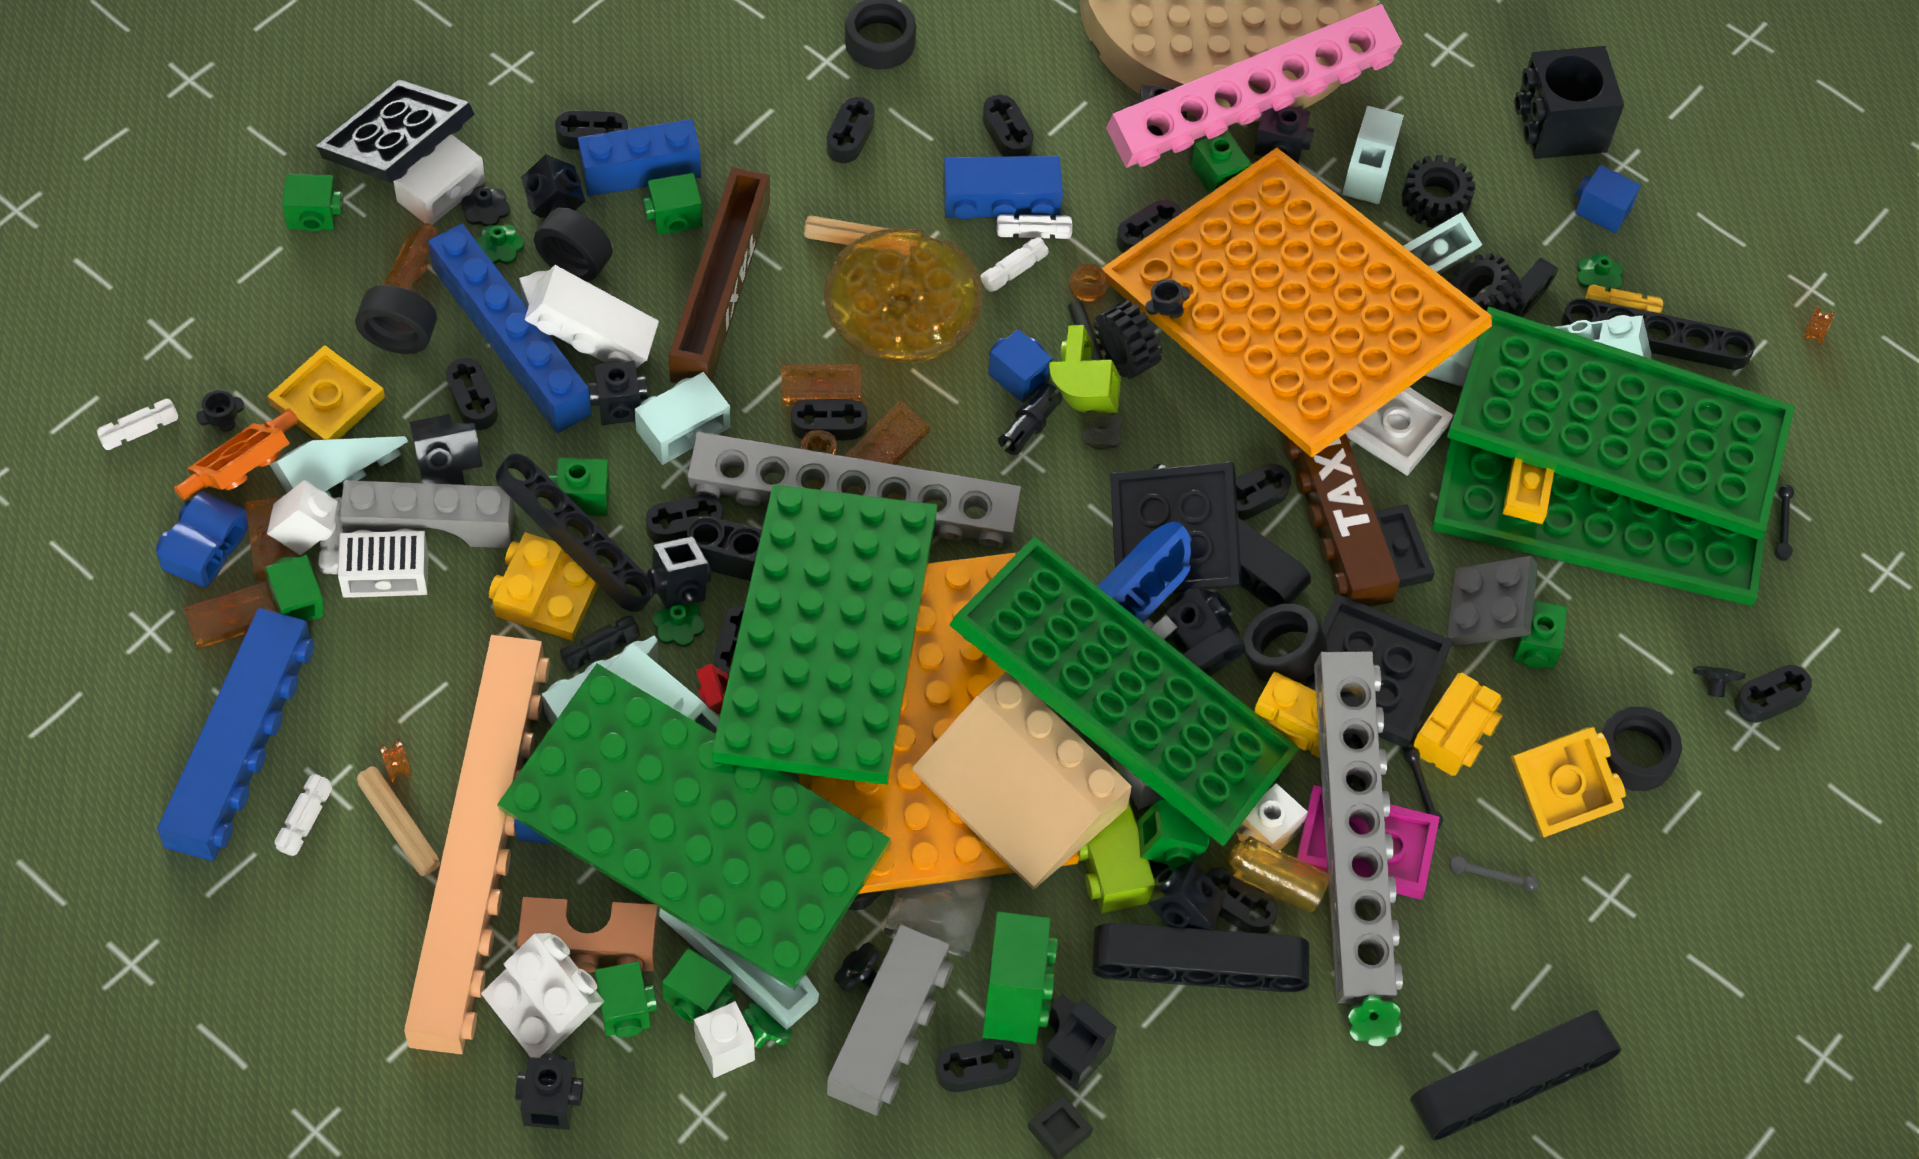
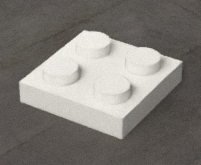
(1402, 430)

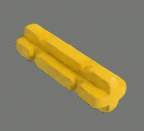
(1625, 298)

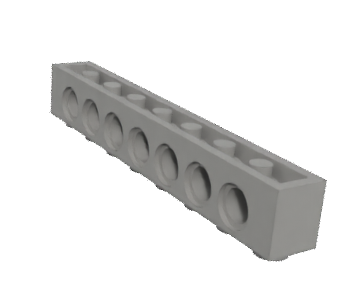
(797, 466)
(1353, 978)

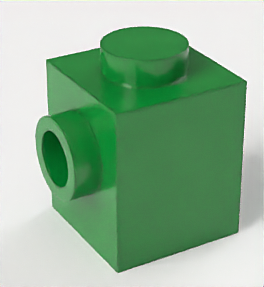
(1218, 160)
(311, 202)
(673, 204)
(585, 483)
(294, 588)
(1545, 642)
(1170, 836)
(697, 987)
(625, 999)

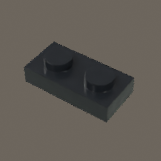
(1405, 546)

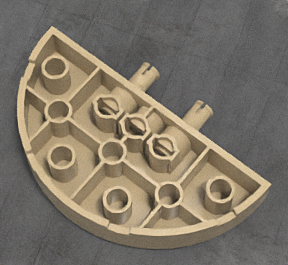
(1188, 39)

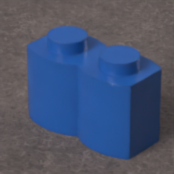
(202, 539)

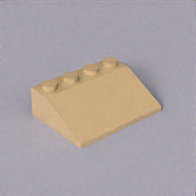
(1023, 780)

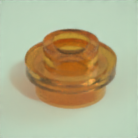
(1091, 275)

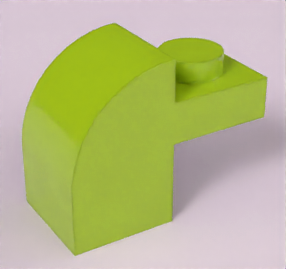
(1084, 381)

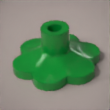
(500, 243)
(1600, 271)
(678, 624)
(1374, 1020)
(765, 1026)

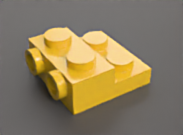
(542, 588)
(1569, 781)

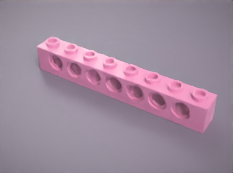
(1368, 29)

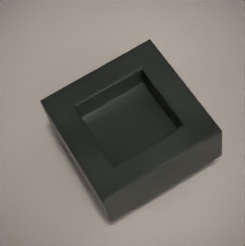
(1060, 1128)

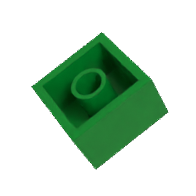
(1019, 978)

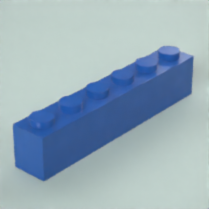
(500, 319)
(236, 735)

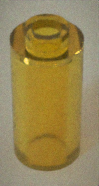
(1278, 873)

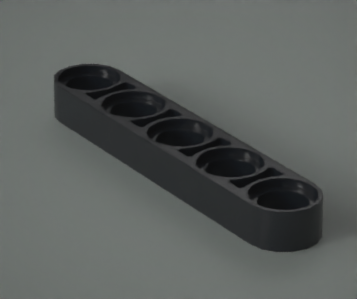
(1677, 331)
(569, 514)

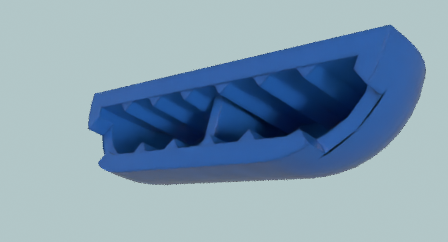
(1151, 570)

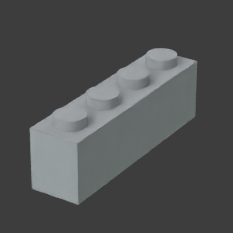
(889, 1020)

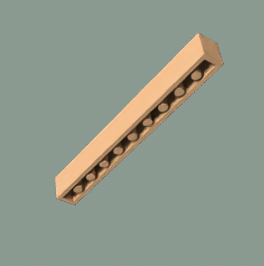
(476, 849)

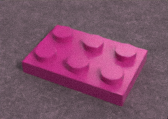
(1412, 844)

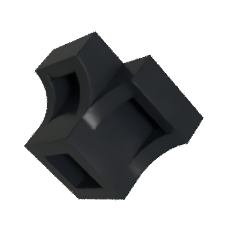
(445, 449)
(1080, 1041)

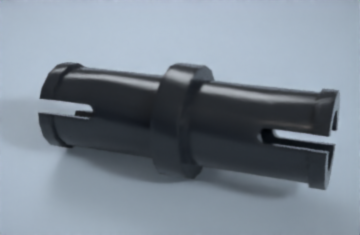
(1030, 419)

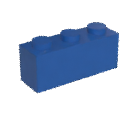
(637, 155)
(1002, 186)

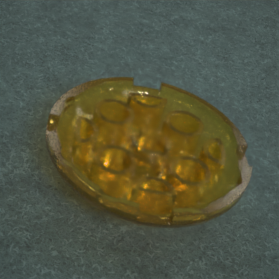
(897, 266)

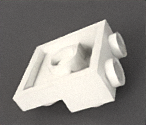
(542, 994)

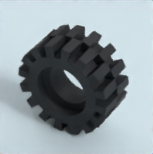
(1437, 174)
(1485, 272)
(1128, 339)

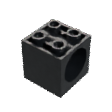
(1569, 102)

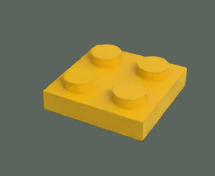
(327, 395)

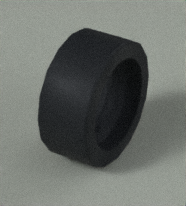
(885, 54)
(573, 243)
(388, 302)
(1279, 621)
(1657, 727)

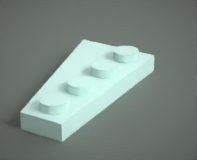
(770, 994)

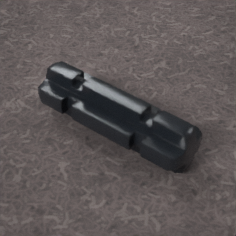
(599, 642)

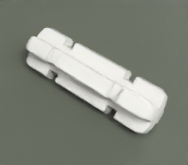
(1034, 226)
(1014, 264)
(137, 424)
(329, 551)
(303, 815)

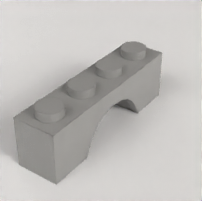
(474, 513)

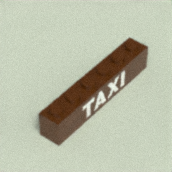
(720, 275)
(1345, 522)

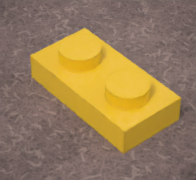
(1528, 492)

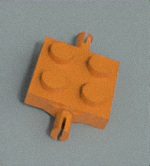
(231, 461)

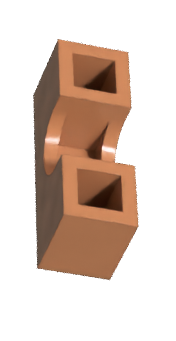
(624, 940)

